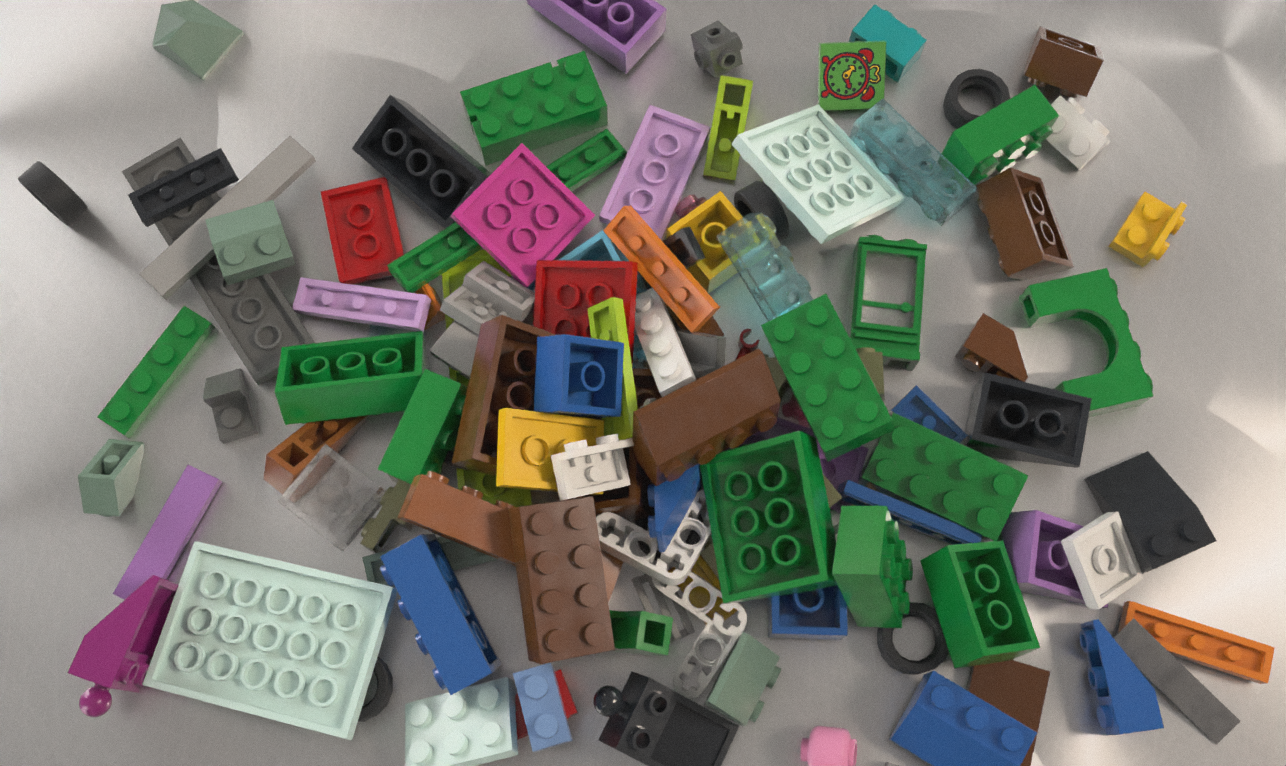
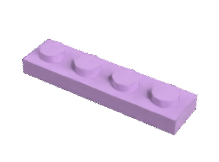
(362, 304)

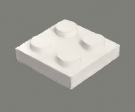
(1102, 560)

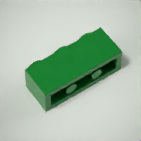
(426, 428)

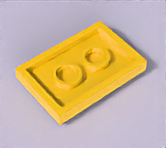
(530, 439)

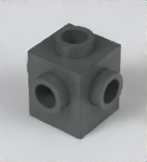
(717, 49)

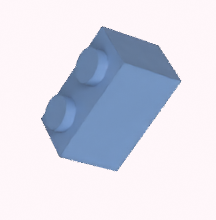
(542, 707)

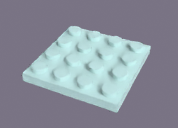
(818, 172)

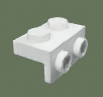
(1074, 134)
(591, 469)

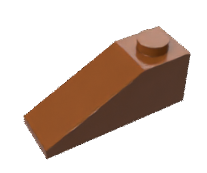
(294, 453)

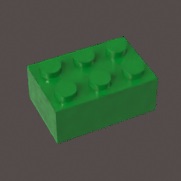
(1001, 136)
(872, 566)
(979, 603)

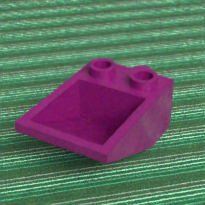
(122, 645)

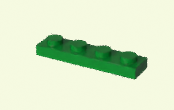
(156, 372)

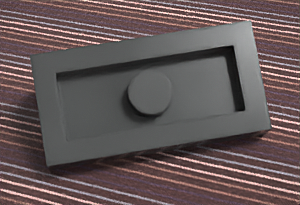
(703, 351)

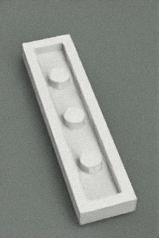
(661, 343)

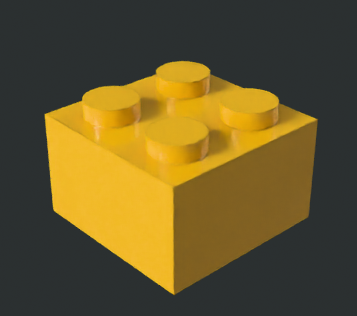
(706, 223)

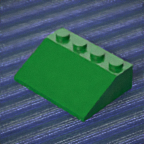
(770, 518)

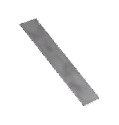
(1176, 682)

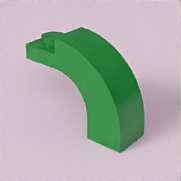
(641, 632)

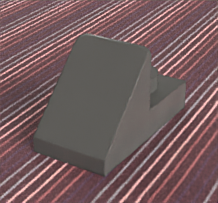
(230, 405)

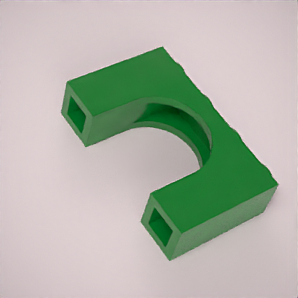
(1094, 301)

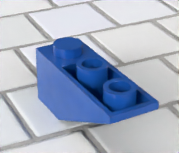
(671, 504)
(1123, 693)

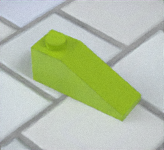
(727, 123)

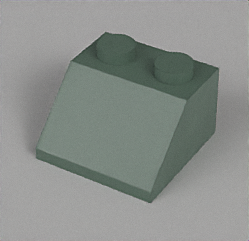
(249, 242)
(743, 680)

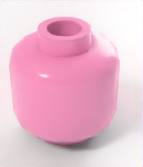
(829, 747)

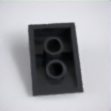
(1027, 422)
(1153, 510)

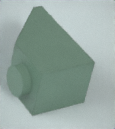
(111, 477)

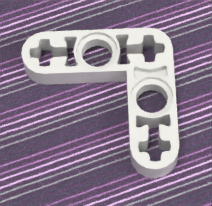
(677, 549)
(713, 630)

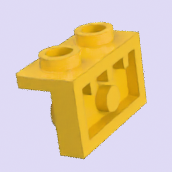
(1147, 228)

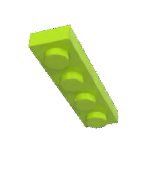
(609, 323)

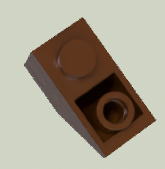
(992, 350)

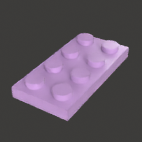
(657, 168)

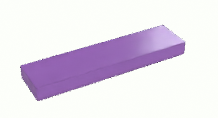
(170, 530)

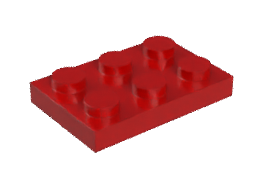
(362, 230)

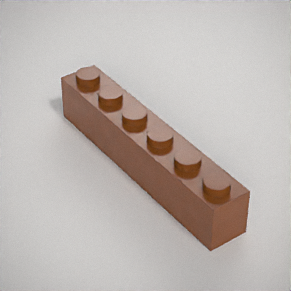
(472, 521)

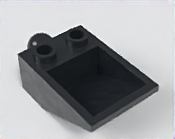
(661, 725)

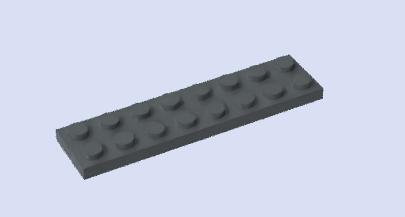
(249, 312)

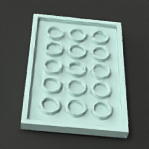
(272, 639)

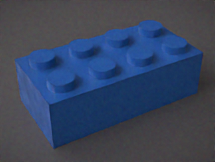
(440, 613)

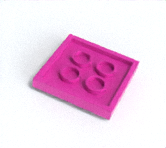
(522, 215)

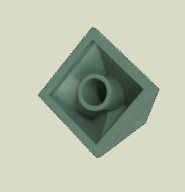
(194, 36)

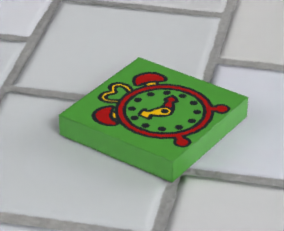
(851, 74)

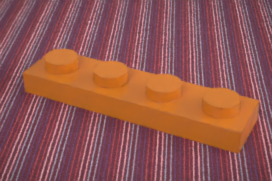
(661, 269)
(1203, 643)

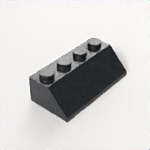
(420, 160)

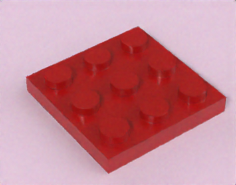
(571, 287)

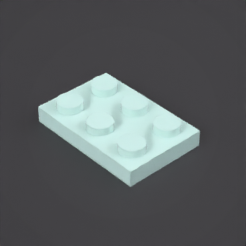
(462, 727)

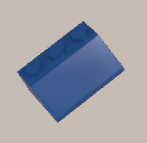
(959, 729)

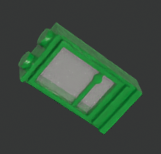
(887, 297)

